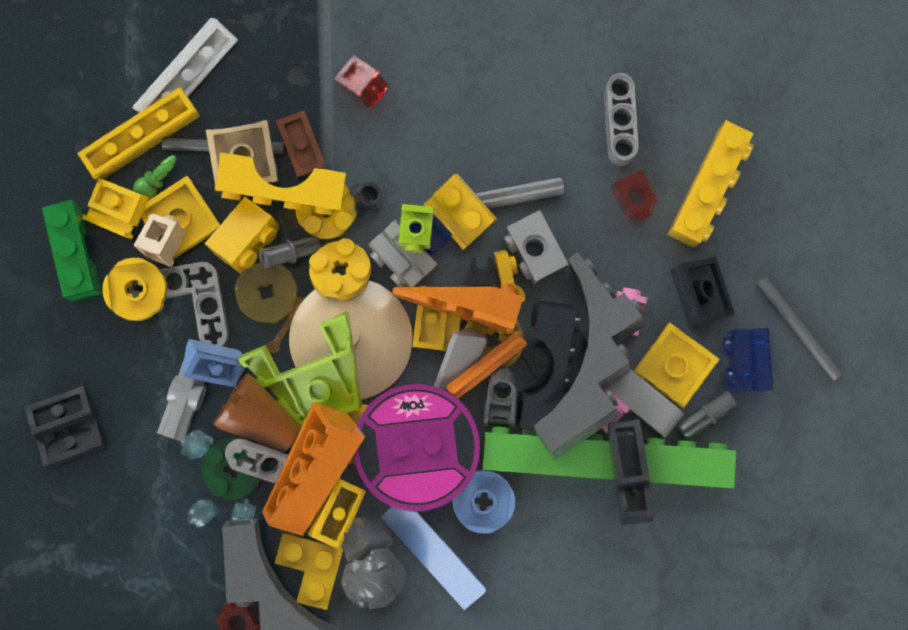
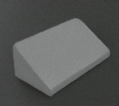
(462, 352)

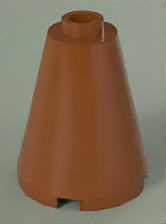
(257, 416)

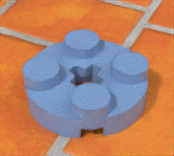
(495, 515)

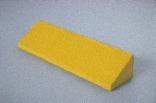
(138, 134)

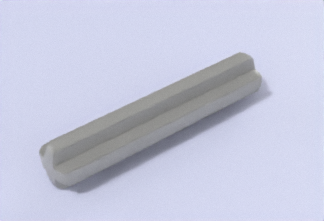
(522, 193)

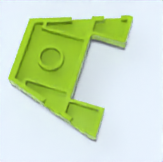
(325, 380)

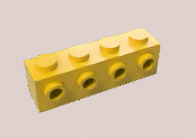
(710, 184)

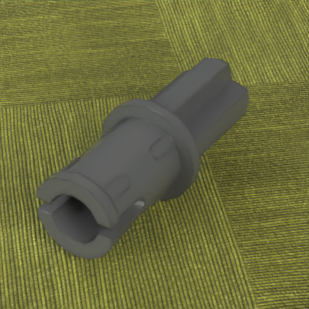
(288, 251)
(707, 415)

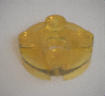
(266, 310)

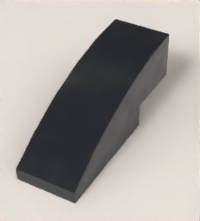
(630, 472)

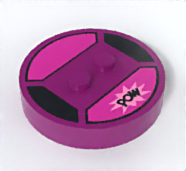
(417, 448)

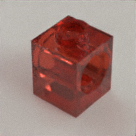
(639, 183)
(231, 609)

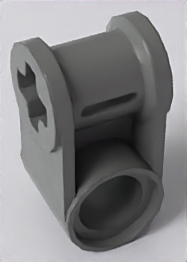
(500, 403)

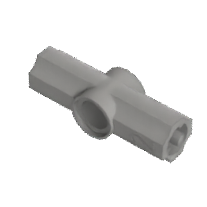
(183, 399)

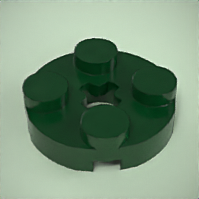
(222, 483)

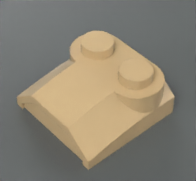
(247, 141)

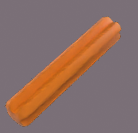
(486, 365)

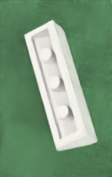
(190, 64)

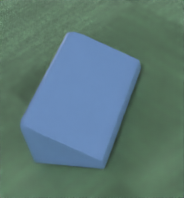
(212, 363)

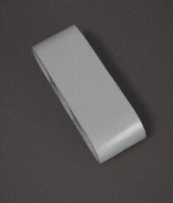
(621, 105)
(647, 404)

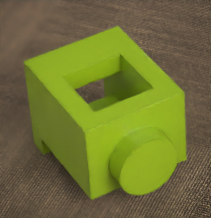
(416, 214)

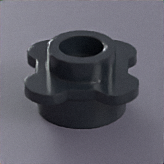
(374, 194)

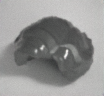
(374, 580)

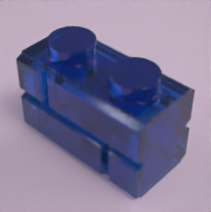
(748, 360)

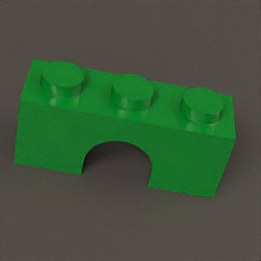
(66, 235)

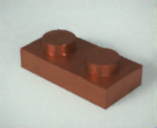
(301, 144)

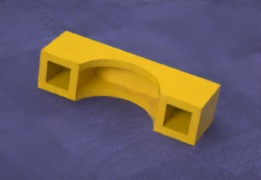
(239, 177)

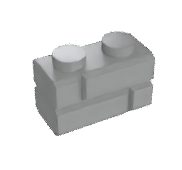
(407, 267)

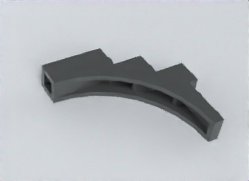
(586, 405)
(252, 579)

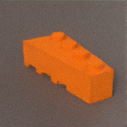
(312, 468)

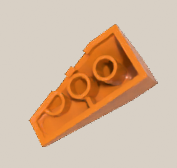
(480, 305)

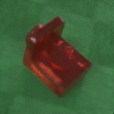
(362, 81)

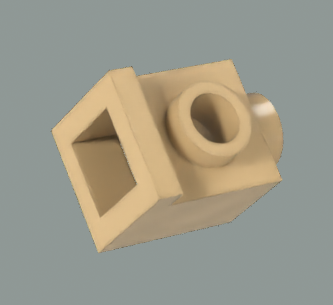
(160, 238)

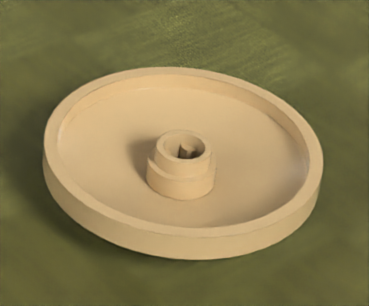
(378, 329)

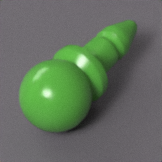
(152, 181)

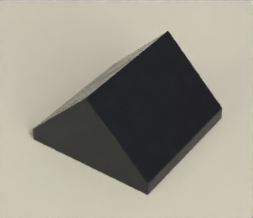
(702, 291)

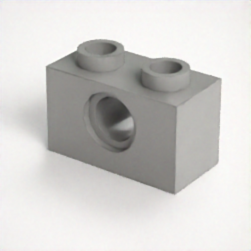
(535, 229)

